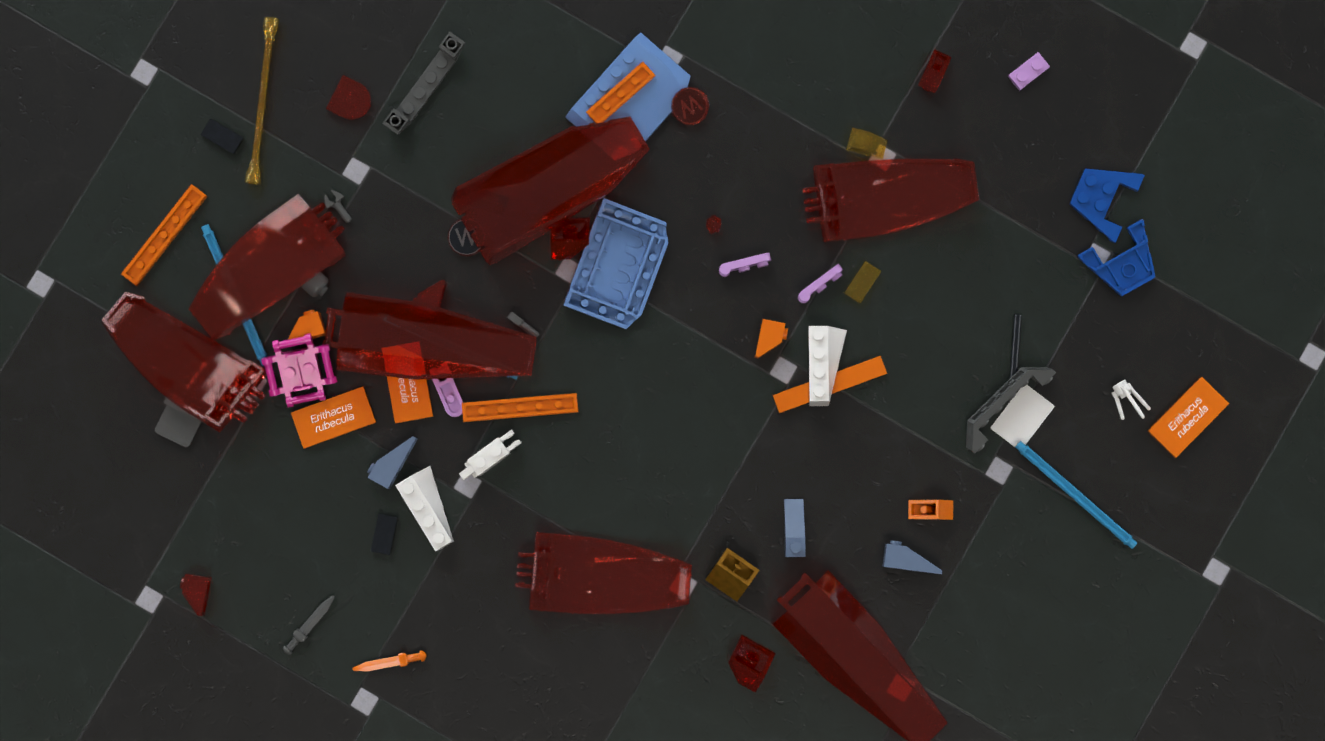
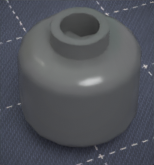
(316, 285)

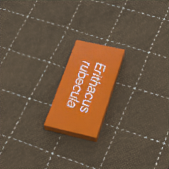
(409, 399)
(333, 417)
(1188, 417)

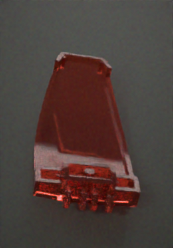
(888, 195)
(267, 266)
(184, 363)
(602, 576)

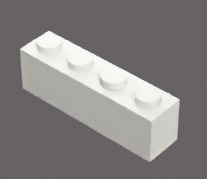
(824, 358)
(425, 504)

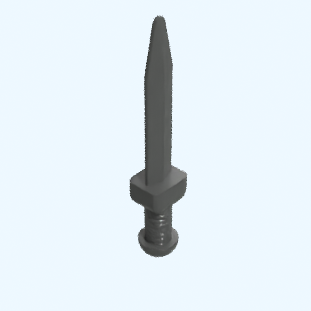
(300, 635)

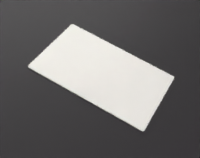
(1022, 416)

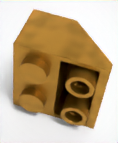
(732, 574)

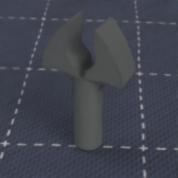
(338, 206)
(522, 324)

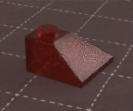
(569, 238)
(750, 663)

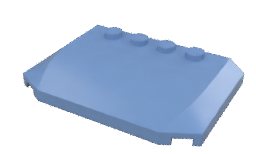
(649, 105)
(618, 265)

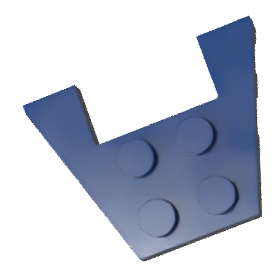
(1096, 193)
(1127, 269)

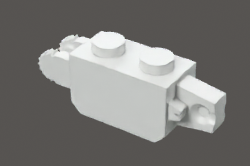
(488, 456)

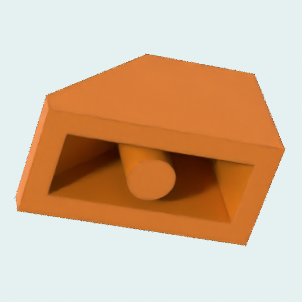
(309, 323)
(770, 336)
(930, 509)

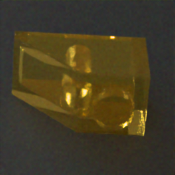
(866, 143)

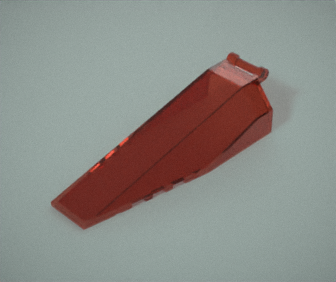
(423, 341)
(857, 656)

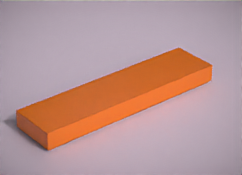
(620, 93)

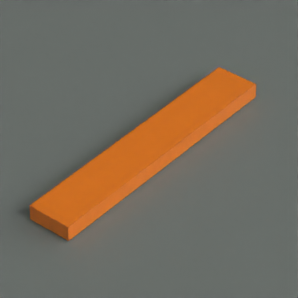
(164, 235)
(844, 379)
(519, 407)

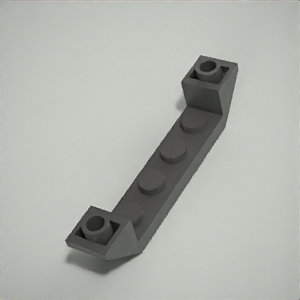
(426, 85)
(974, 438)

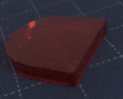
(350, 99)

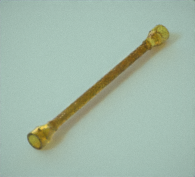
(270, 27)

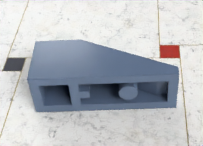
(389, 466)
(794, 528)
(904, 558)

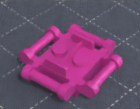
(299, 370)

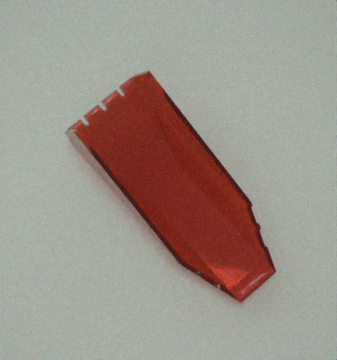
(546, 185)

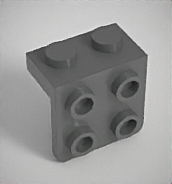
(177, 424)

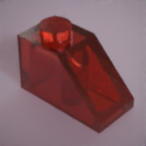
(934, 71)
(432, 295)
(196, 591)

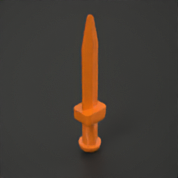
(402, 660)

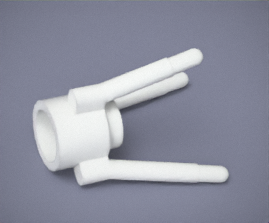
(1124, 390)

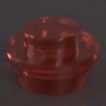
(713, 224)

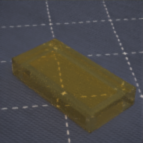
(862, 282)

